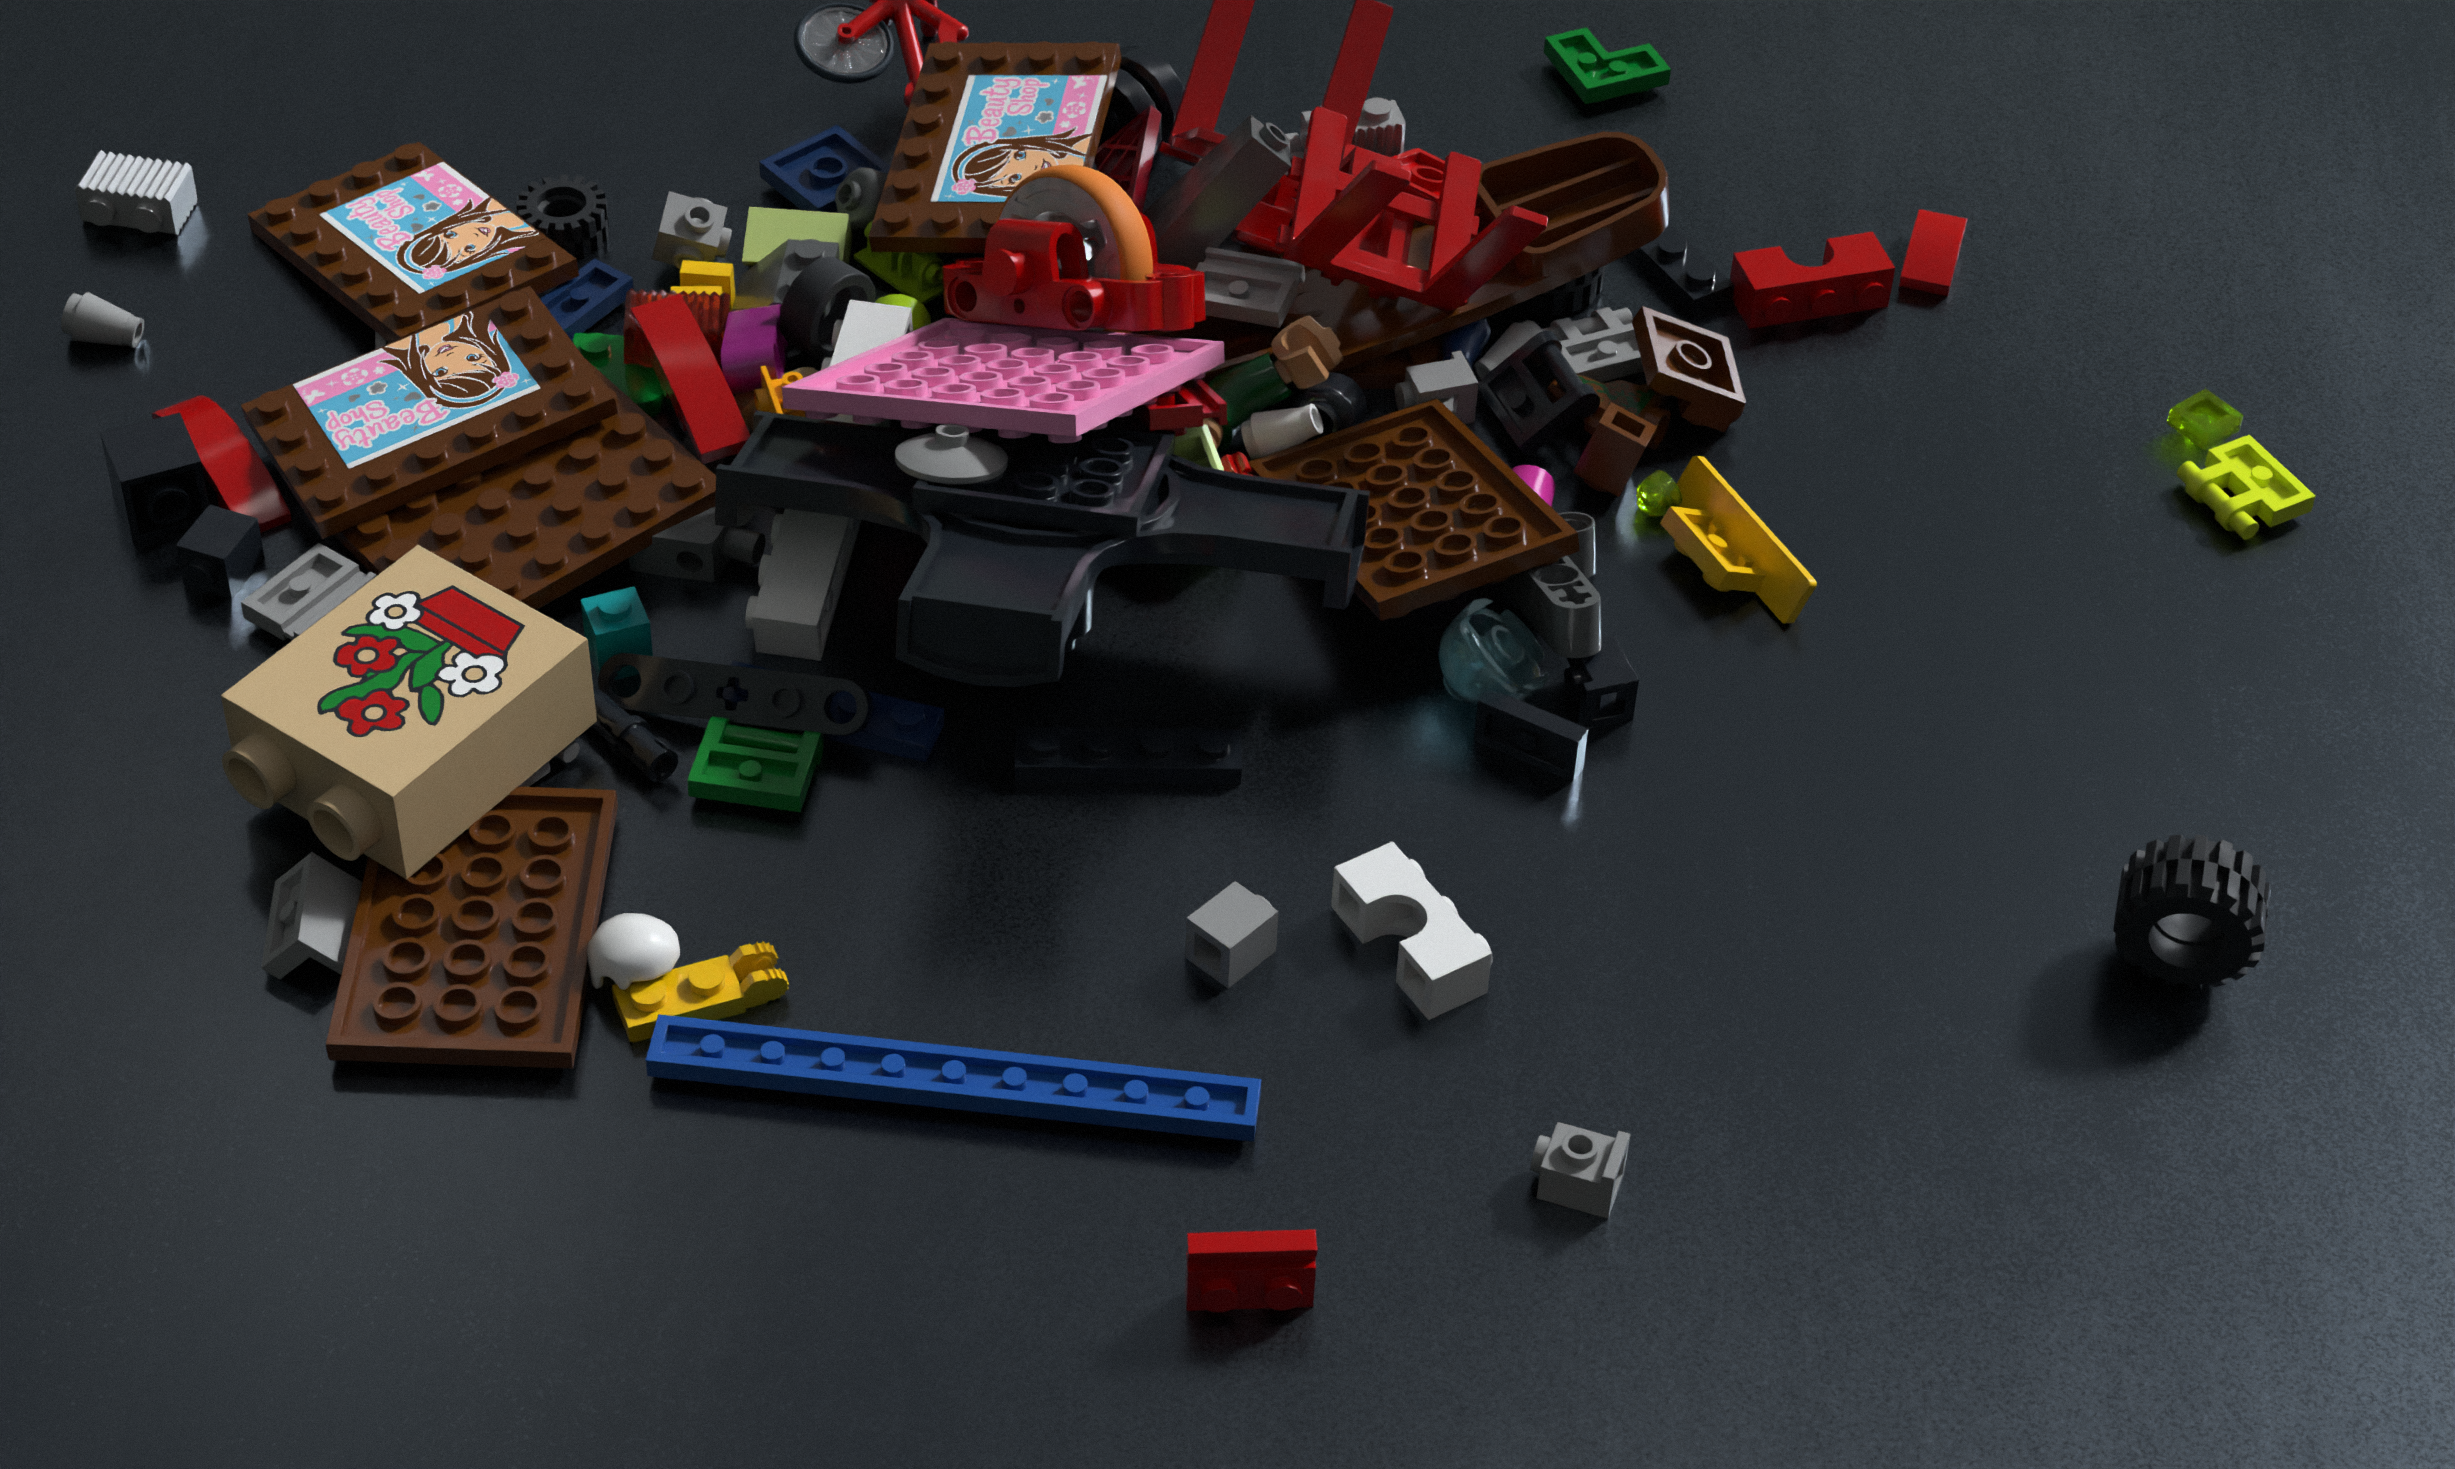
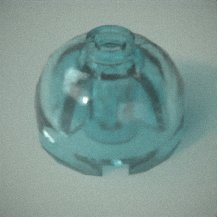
(1489, 655)

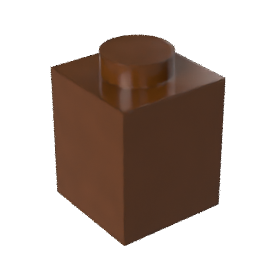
(1614, 450)

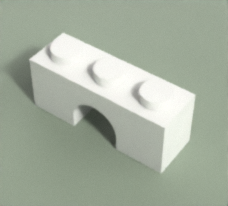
(1442, 957)

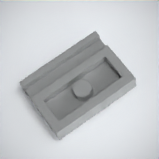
(1249, 286)
(304, 592)

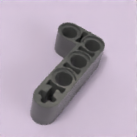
(1561, 598)

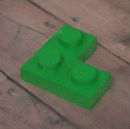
(1601, 74)

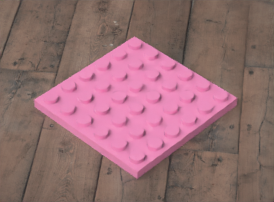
(1004, 378)

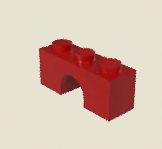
(1777, 291)

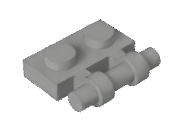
(1600, 345)

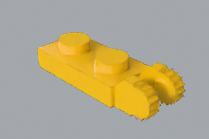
(703, 990)

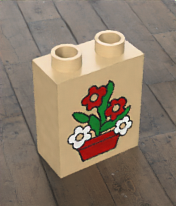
(408, 712)

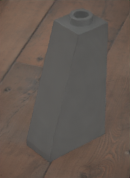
(1218, 192)

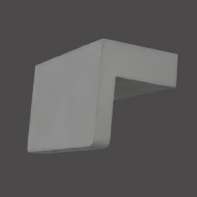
(310, 917)

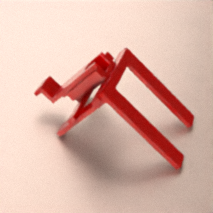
(1208, 81)
(1360, 223)

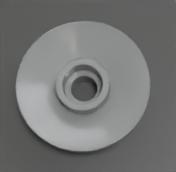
(951, 456)

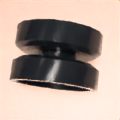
(1142, 82)

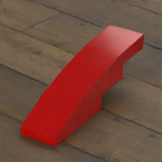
(691, 378)

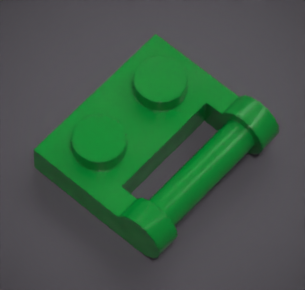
(754, 765)

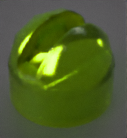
(1657, 494)

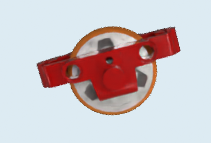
(1073, 259)

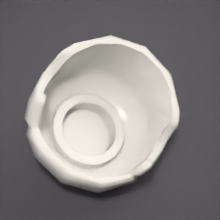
(632, 950)

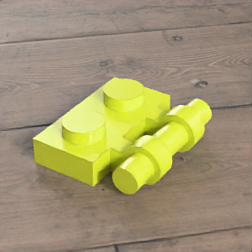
(2256, 479)

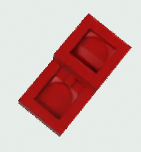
(1933, 252)

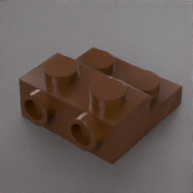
(1692, 366)

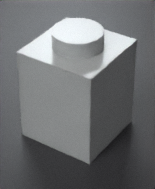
(1231, 934)

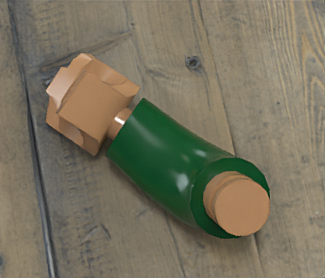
(1304, 357)

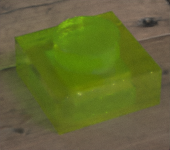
(2205, 419)

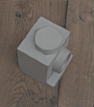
(1447, 381)
(1580, 1168)

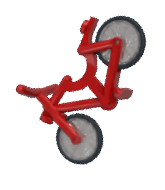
(856, 45)

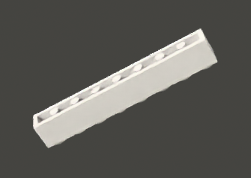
(809, 548)

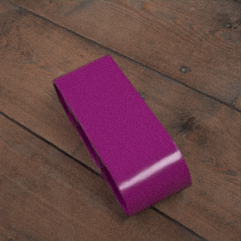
(753, 341)

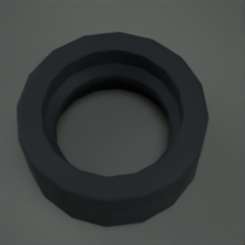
(809, 297)

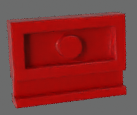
(1183, 409)
(1250, 1270)

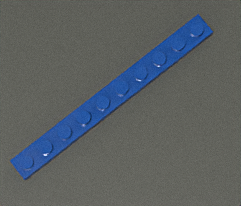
(954, 1077)

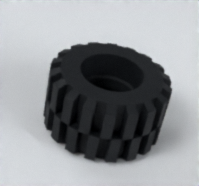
(2192, 911)

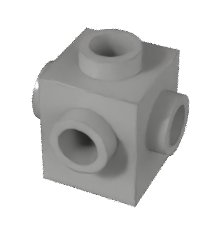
(691, 231)

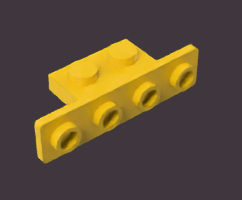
(1734, 543)

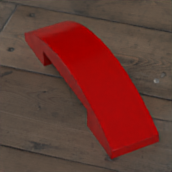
(231, 462)

